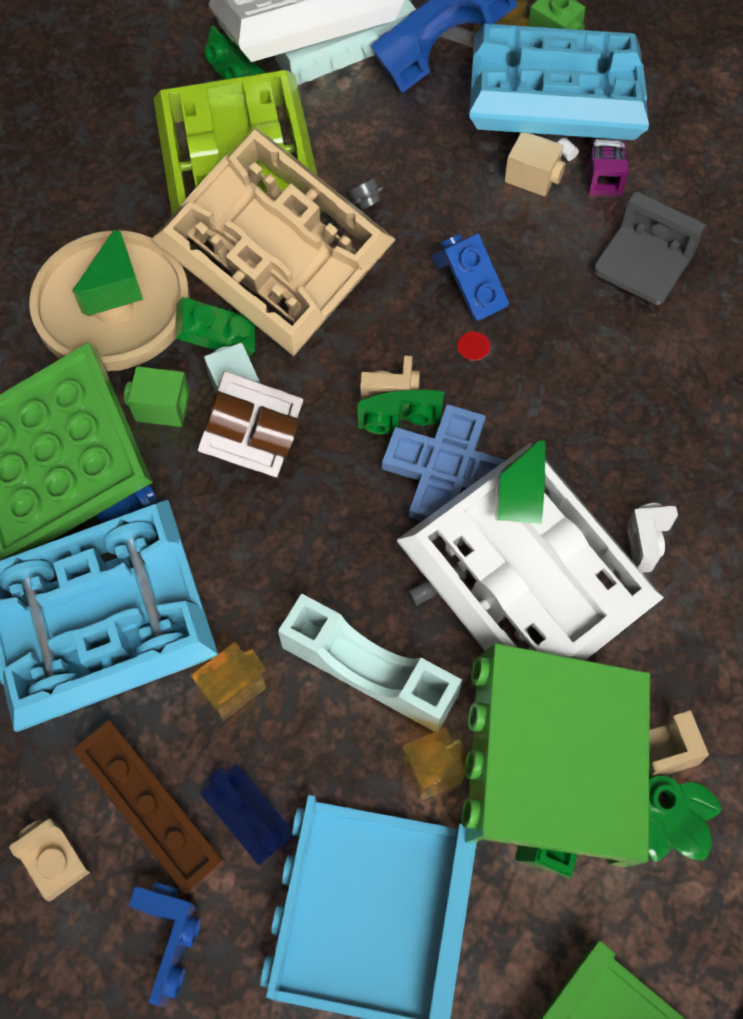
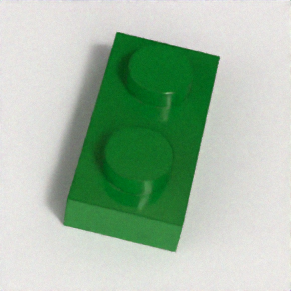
(212, 326)

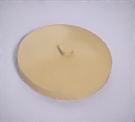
(122, 334)

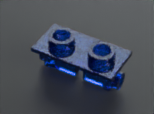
(247, 813)

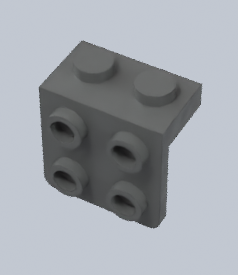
(650, 249)

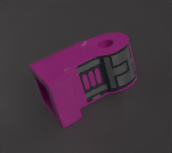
(607, 159)

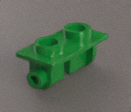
(227, 57)

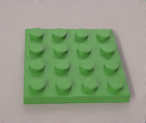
(63, 452)

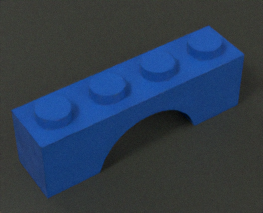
(407, 47)

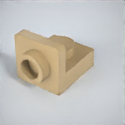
(384, 382)
(49, 857)

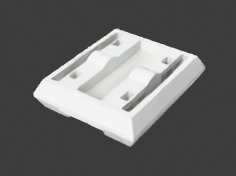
(280, 26)
(531, 570)

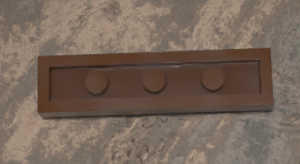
(148, 808)

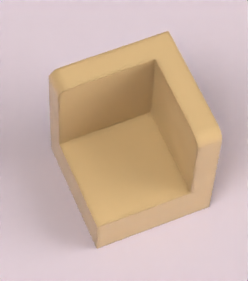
(676, 746)

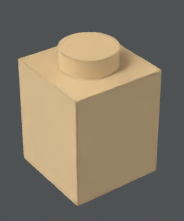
(535, 164)

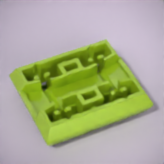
(219, 117)

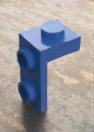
(473, 274)
(163, 903)

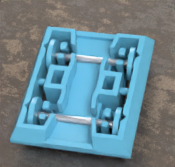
(101, 620)

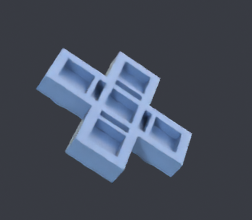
(440, 464)

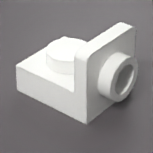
(645, 533)

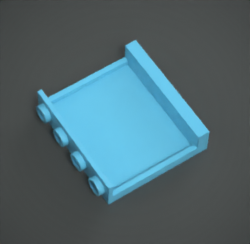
(370, 915)

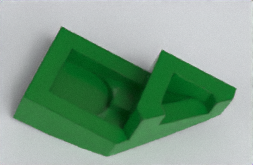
(522, 487)

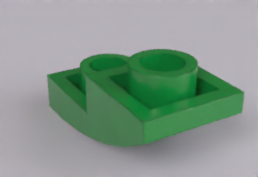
(385, 411)

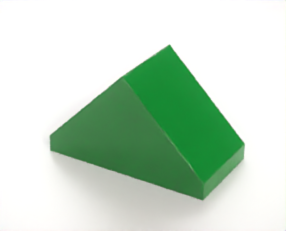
(108, 279)

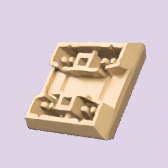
(273, 240)

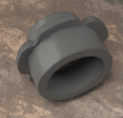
(365, 193)

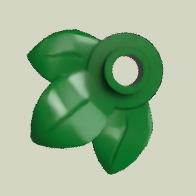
(682, 821)

